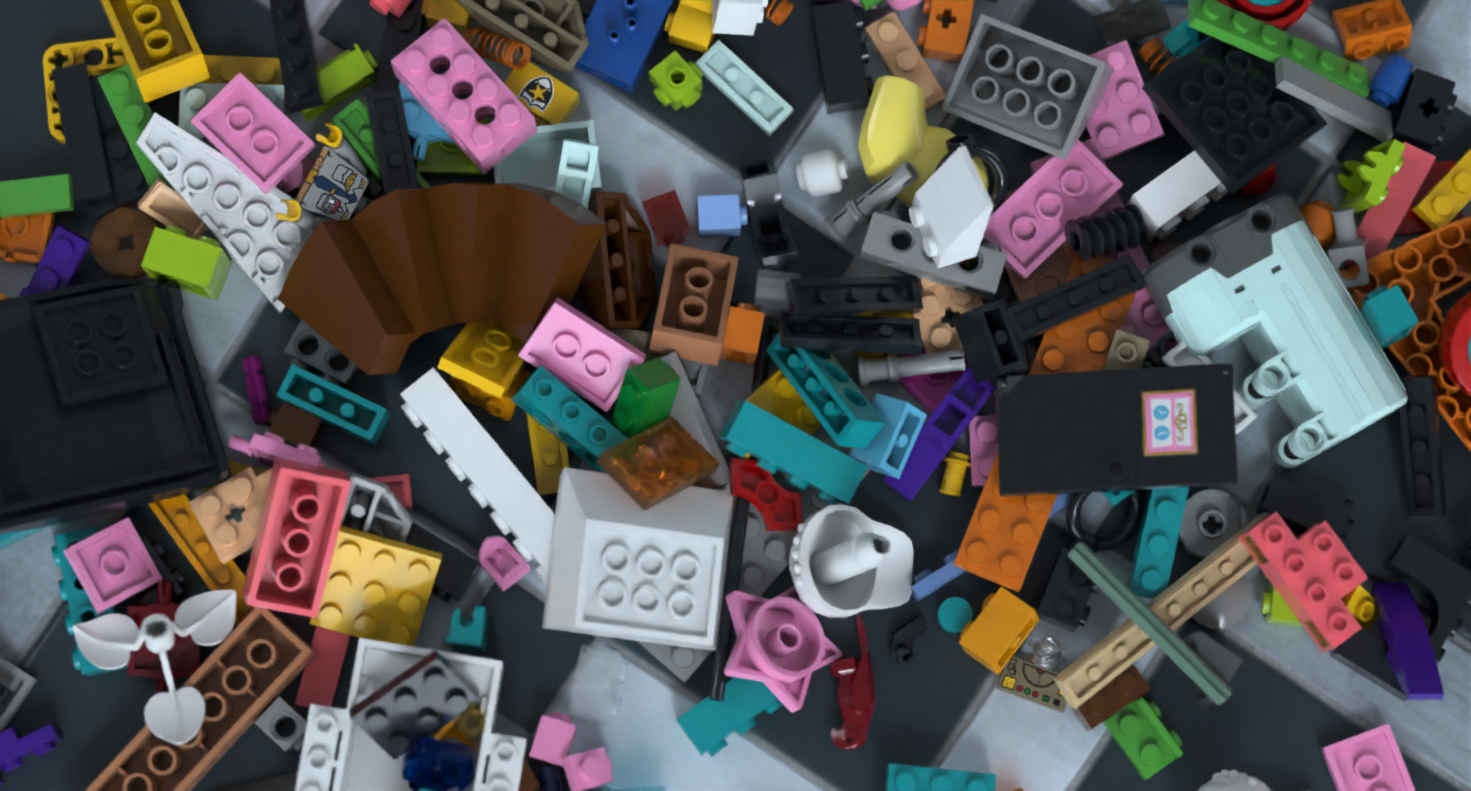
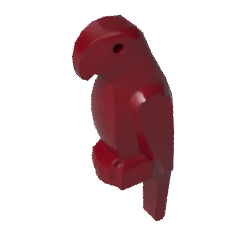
(854, 695)

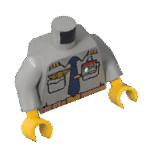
(332, 186)

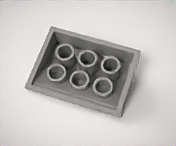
(1026, 87)

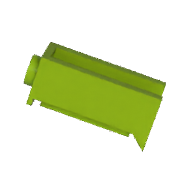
(342, 79)

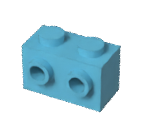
(892, 438)

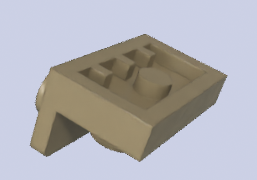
(1127, 349)

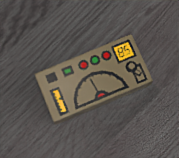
(1032, 684)

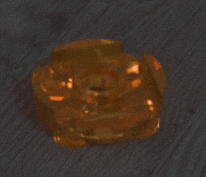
(107, 236)

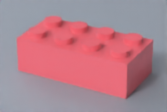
(296, 537)

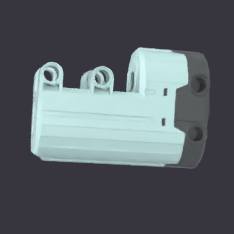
(1278, 292)

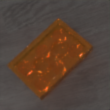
(658, 463)

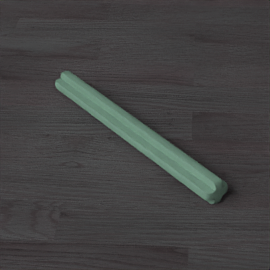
(1150, 623)

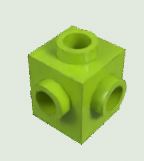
(672, 71)

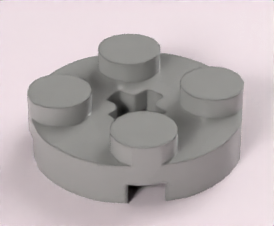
(1198, 508)

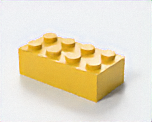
(156, 45)

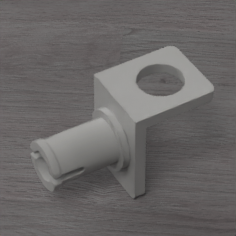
(1348, 246)

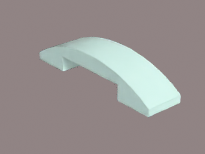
(576, 170)

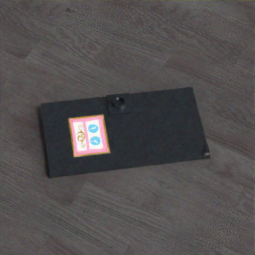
(1117, 430)

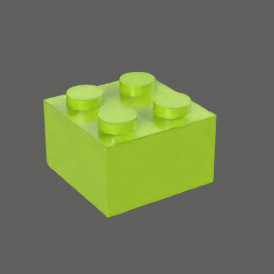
(195, 264)

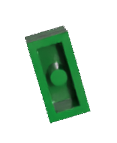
(645, 397)

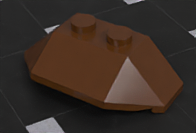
(621, 272)

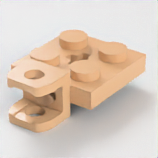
(935, 301)
(215, 507)

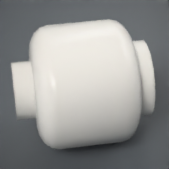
(822, 173)

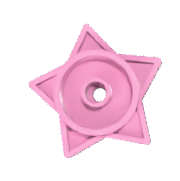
(777, 644)

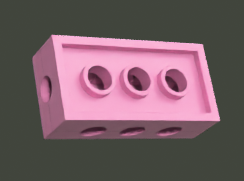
(466, 74)

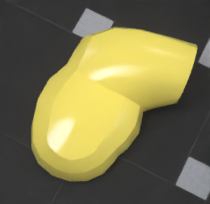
(898, 131)

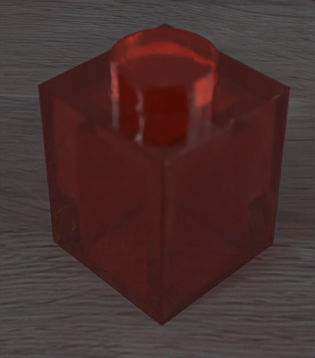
(666, 219)

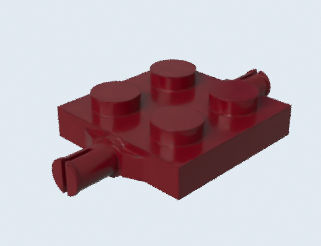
(183, 656)

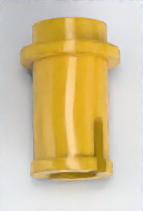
(954, 473)

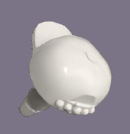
(850, 563)

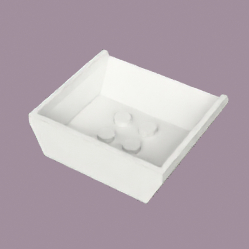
(635, 569)

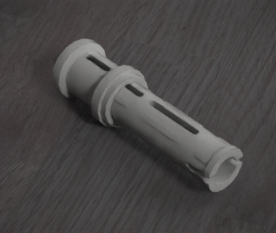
(860, 210)
(893, 368)

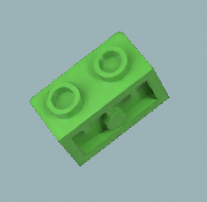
(1144, 737)

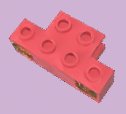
(1309, 575)

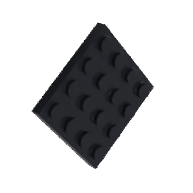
(1232, 111)

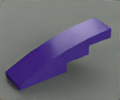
(1408, 642)

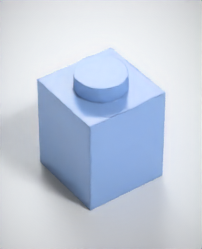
(720, 215)

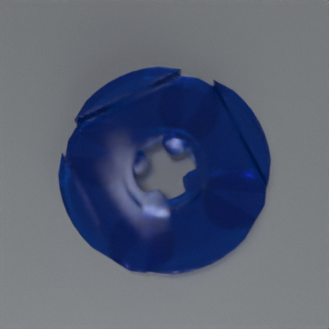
(453, 763)

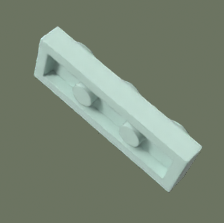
(744, 87)

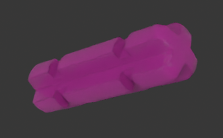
(257, 389)

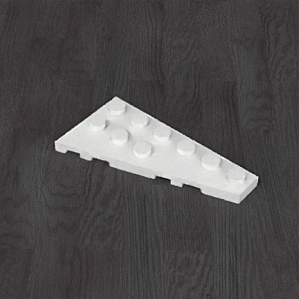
(228, 205)

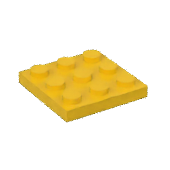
(377, 588)

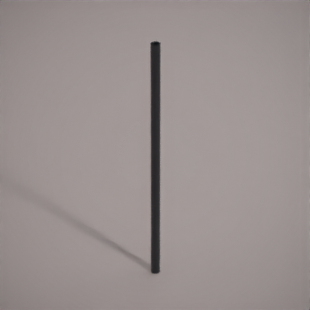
(737, 543)

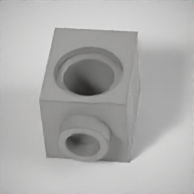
(270, 721)

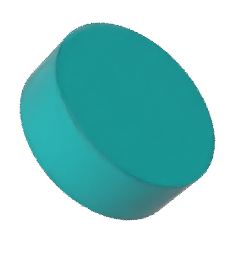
(954, 614)

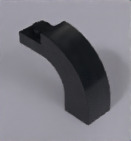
(767, 216)

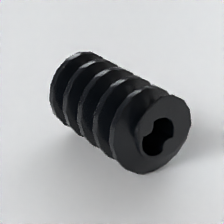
(1105, 232)

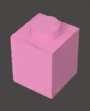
(553, 739)

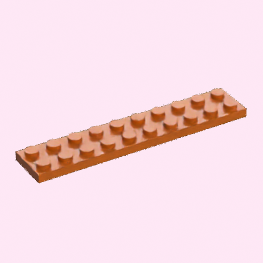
(1008, 528)

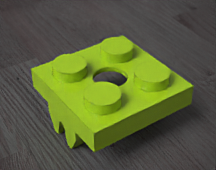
(1368, 179)

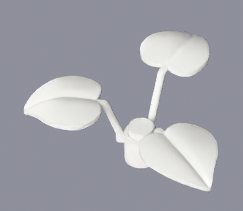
(111, 637)

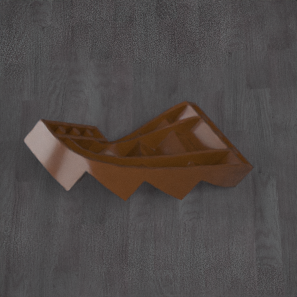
(438, 263)

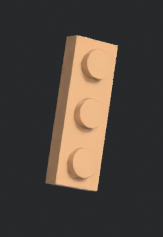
(903, 57)

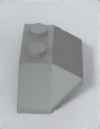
(375, 510)

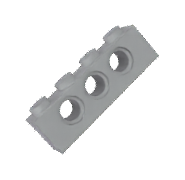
(913, 260)

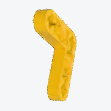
(75, 54)

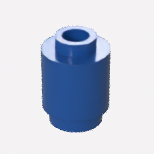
(1390, 80)

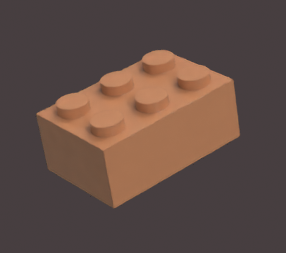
(694, 304)

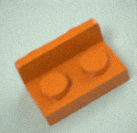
(1372, 28)

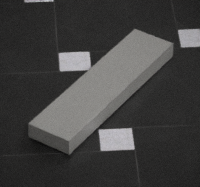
(1333, 99)
(690, 415)

